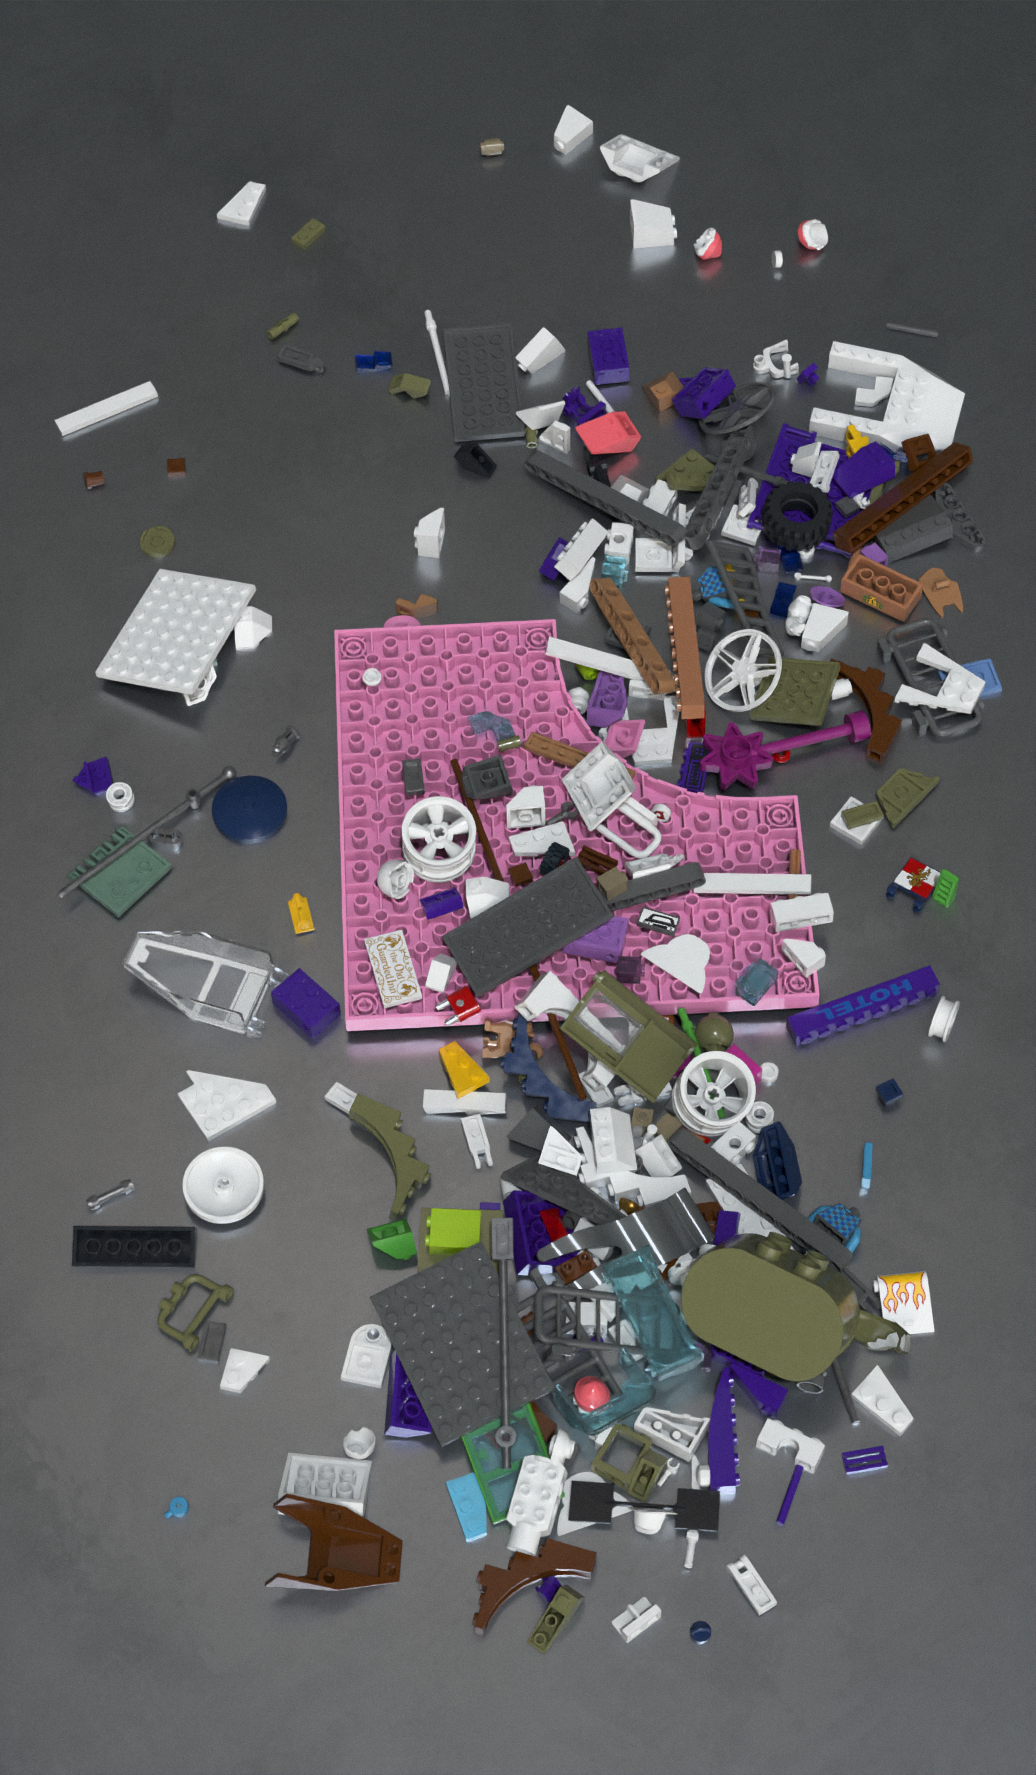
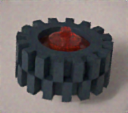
(554, 858)

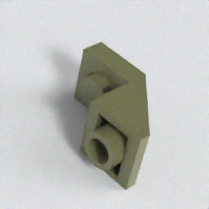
(412, 384)

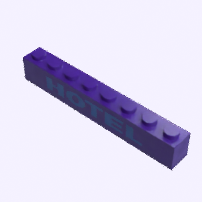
(863, 1005)

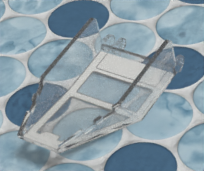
(206, 976)

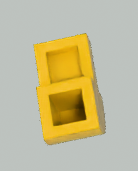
(854, 440)

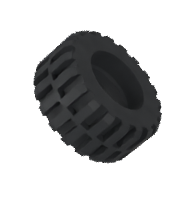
(797, 497)

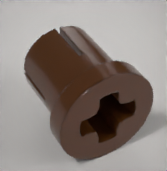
(93, 479)

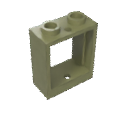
(611, 1473)

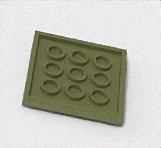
(800, 692)

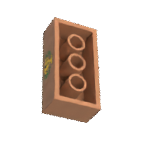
(881, 588)

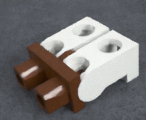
(575, 1268)

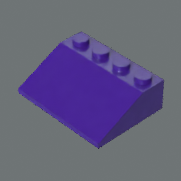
(530, 1231)

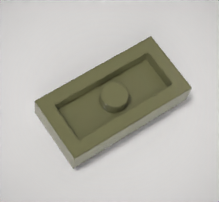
(308, 233)

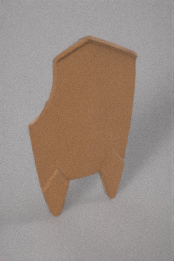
(940, 590)

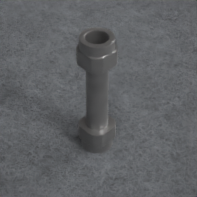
(94, 1202)

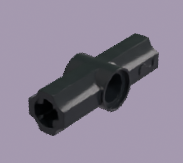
(597, 467)

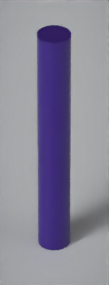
(789, 1495)

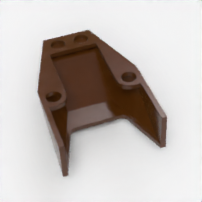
(343, 1548)

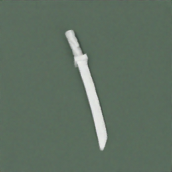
(692, 1535)

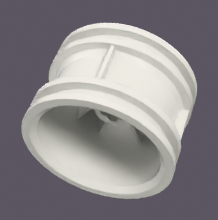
(436, 810)
(731, 1070)

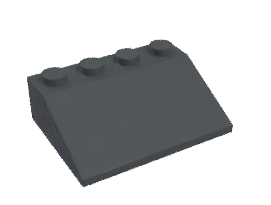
(915, 530)

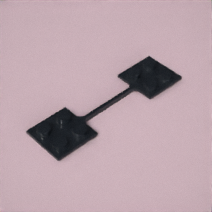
(595, 1501)

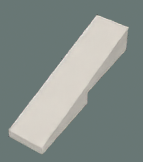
(473, 1103)

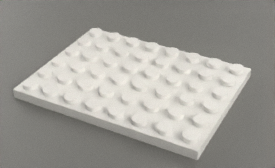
(176, 631)

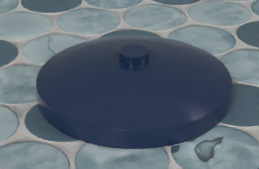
(249, 809)

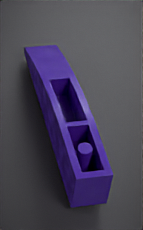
(722, 1439)

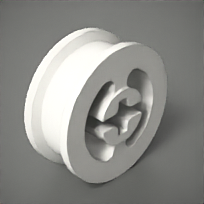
(944, 1018)

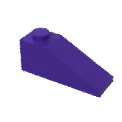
(763, 1393)

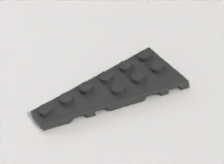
(561, 1190)

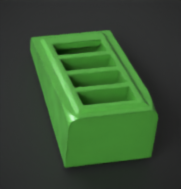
(946, 888)

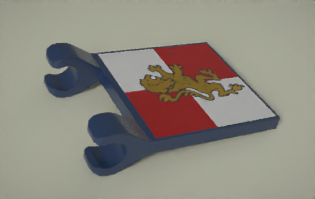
(915, 880)

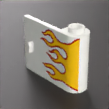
(906, 1300)

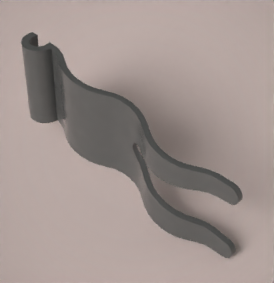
(667, 1227)

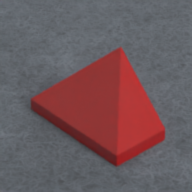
(554, 1223)

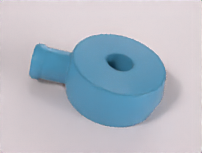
(178, 1512)

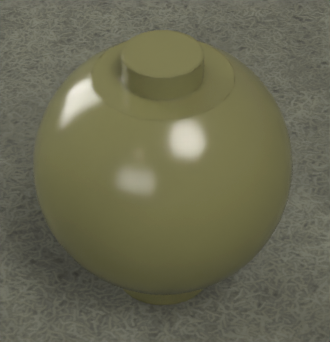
(714, 1033)

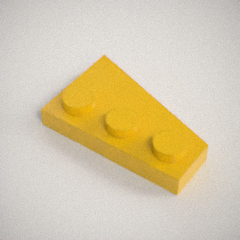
(462, 1070)

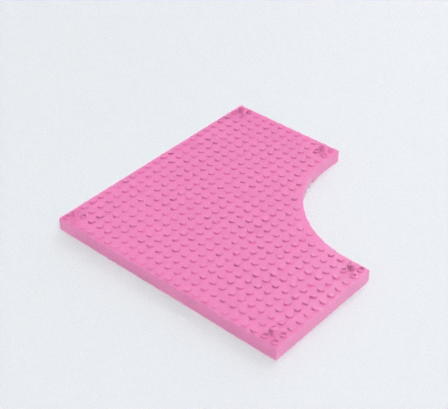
(421, 712)

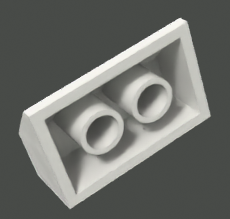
(612, 1140)

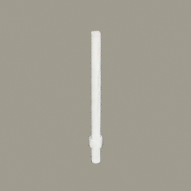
(431, 327)

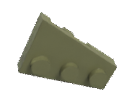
(689, 462)

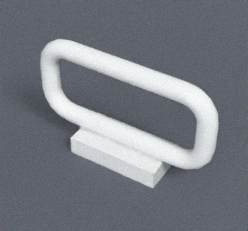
(641, 816)

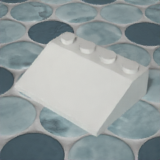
(327, 1480)

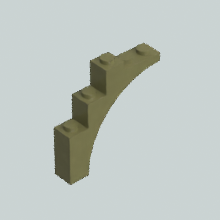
(385, 1125)

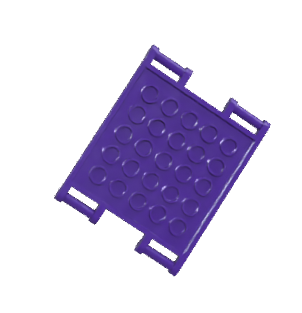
(780, 466)

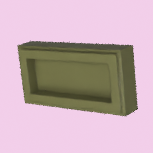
(862, 814)

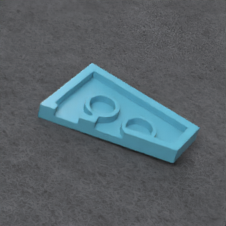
(469, 1505)

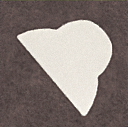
(682, 958)
(564, 1525)

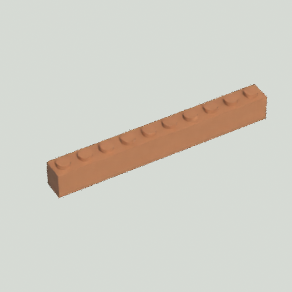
(685, 648)

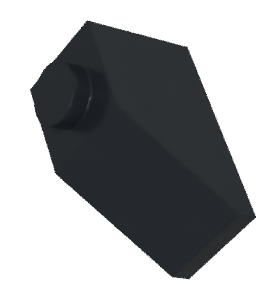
(475, 459)

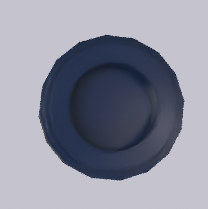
(700, 1632)

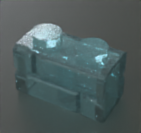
(756, 981)

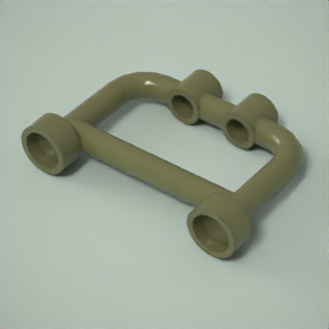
(179, 1290)

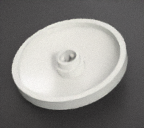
(223, 1185)

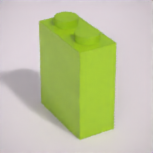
(452, 1230)

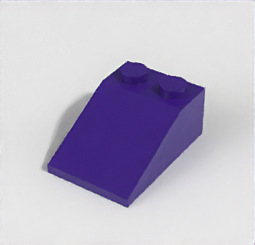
(864, 470)

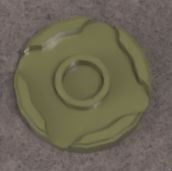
(157, 541)

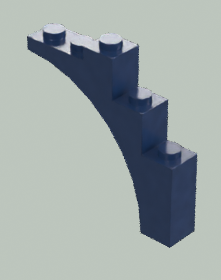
(522, 1062)

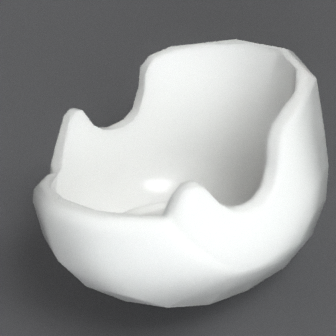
(359, 1443)

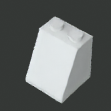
(651, 225)

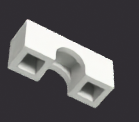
(776, 1435)

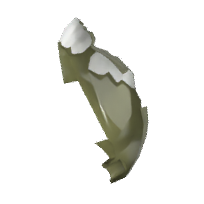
(882, 1334)

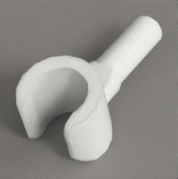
(669, 1471)

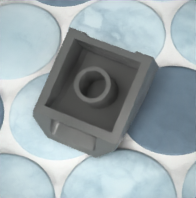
(486, 779)

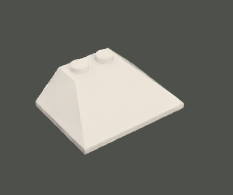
(635, 159)
(598, 785)

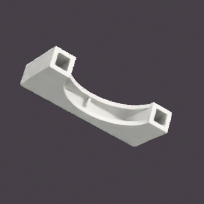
(551, 996)

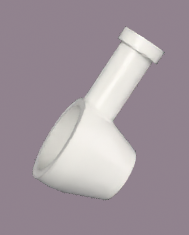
(649, 1135)

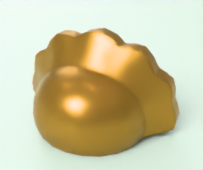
(628, 1205)

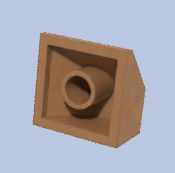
(663, 390)

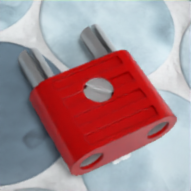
(462, 1004)

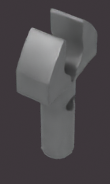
(564, 814)

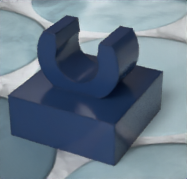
(889, 1092)

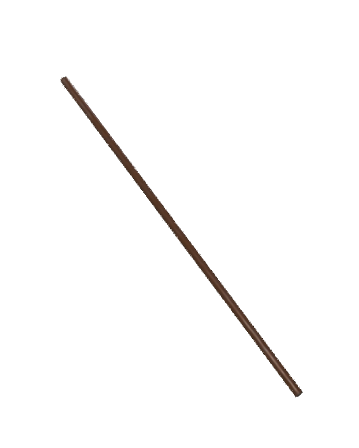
(533, 969)

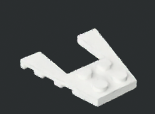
(958, 692)
(657, 744)

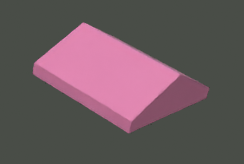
(624, 736)

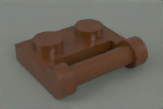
(918, 446)

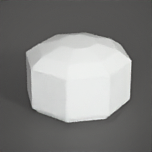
(703, 1476)

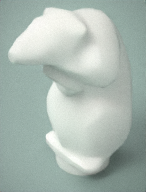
(797, 615)

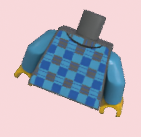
(713, 589)
(839, 1223)

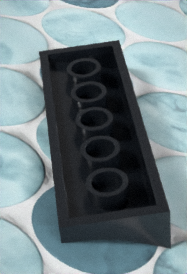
(134, 1246)

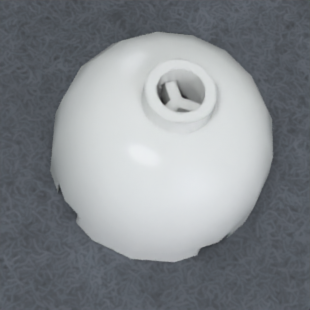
(395, 877)

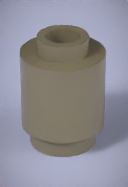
(491, 147)

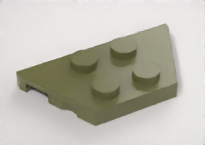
(903, 793)

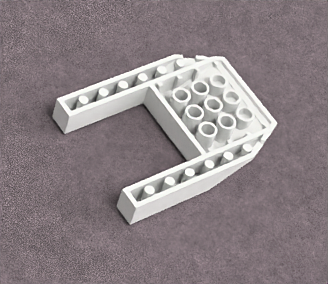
(917, 403)

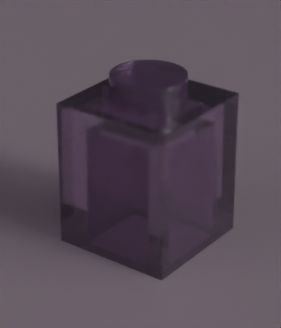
(768, 560)
(630, 969)

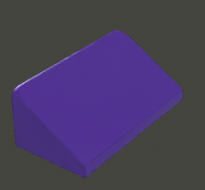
(441, 903)

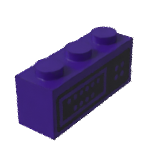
(692, 777)

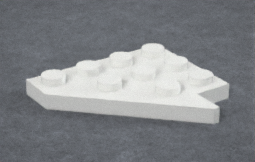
(223, 1102)

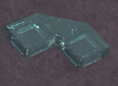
(486, 721)

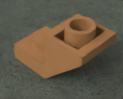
(423, 607)

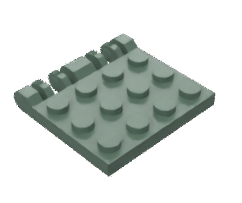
(126, 877)

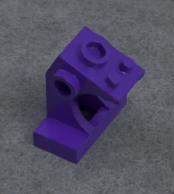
(576, 401)

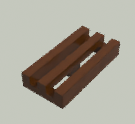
(597, 858)

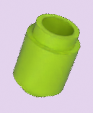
(587, 672)

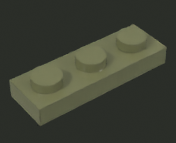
(687, 480)

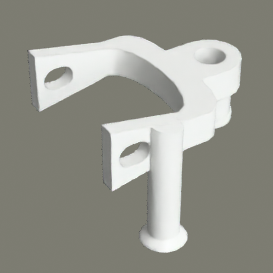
(763, 363)

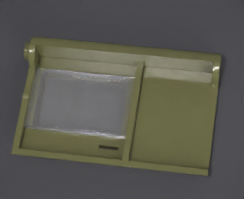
(637, 1038)

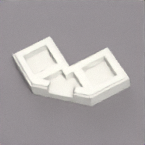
(871, 397)

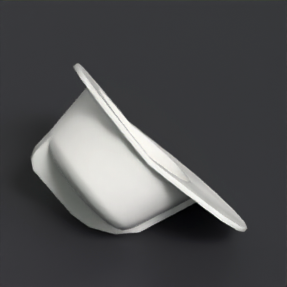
(649, 1521)

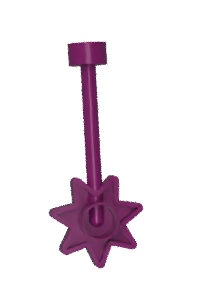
(742, 756)

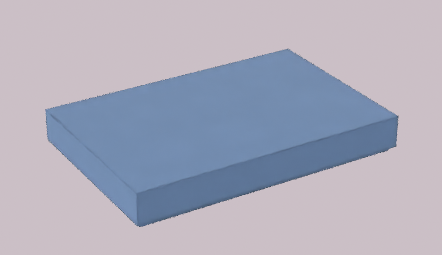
(983, 669)

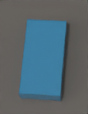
(866, 1165)

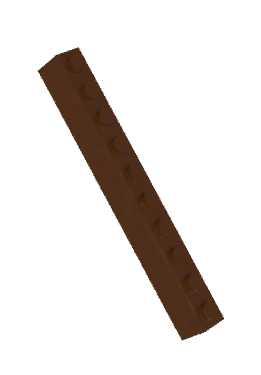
(902, 497)

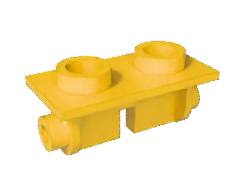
(300, 914)

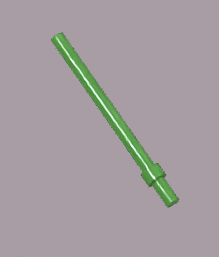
(687, 1027)

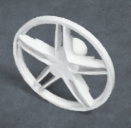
(744, 670)

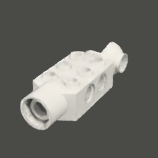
(538, 1495)

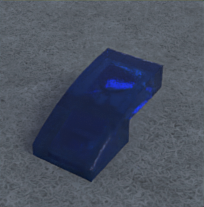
(378, 362)
(899, 455)
(790, 560)
(783, 598)

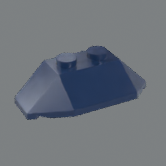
(777, 1162)

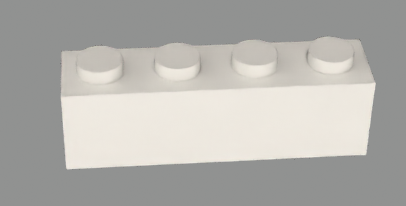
(581, 549)

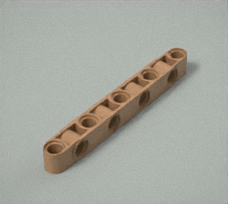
(632, 636)

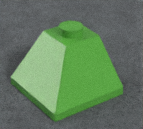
(394, 1239)

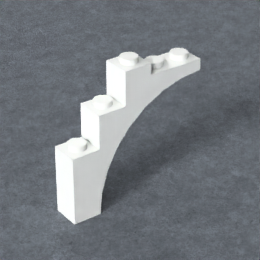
(625, 1183)

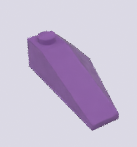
(607, 700)

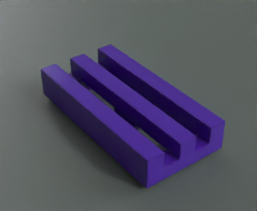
(863, 1452)

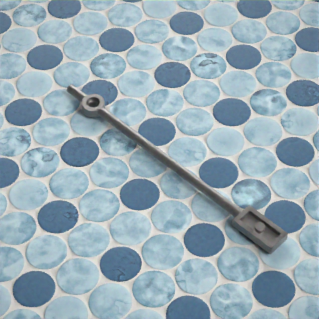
(504, 1251)

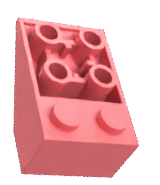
(609, 434)

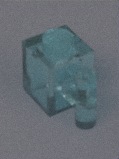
(615, 569)

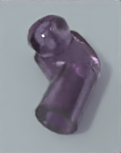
(706, 1367)

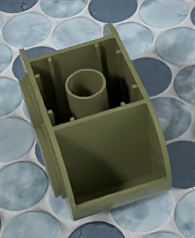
(771, 1305)

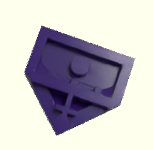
(95, 776)

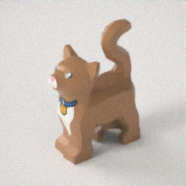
(505, 1033)

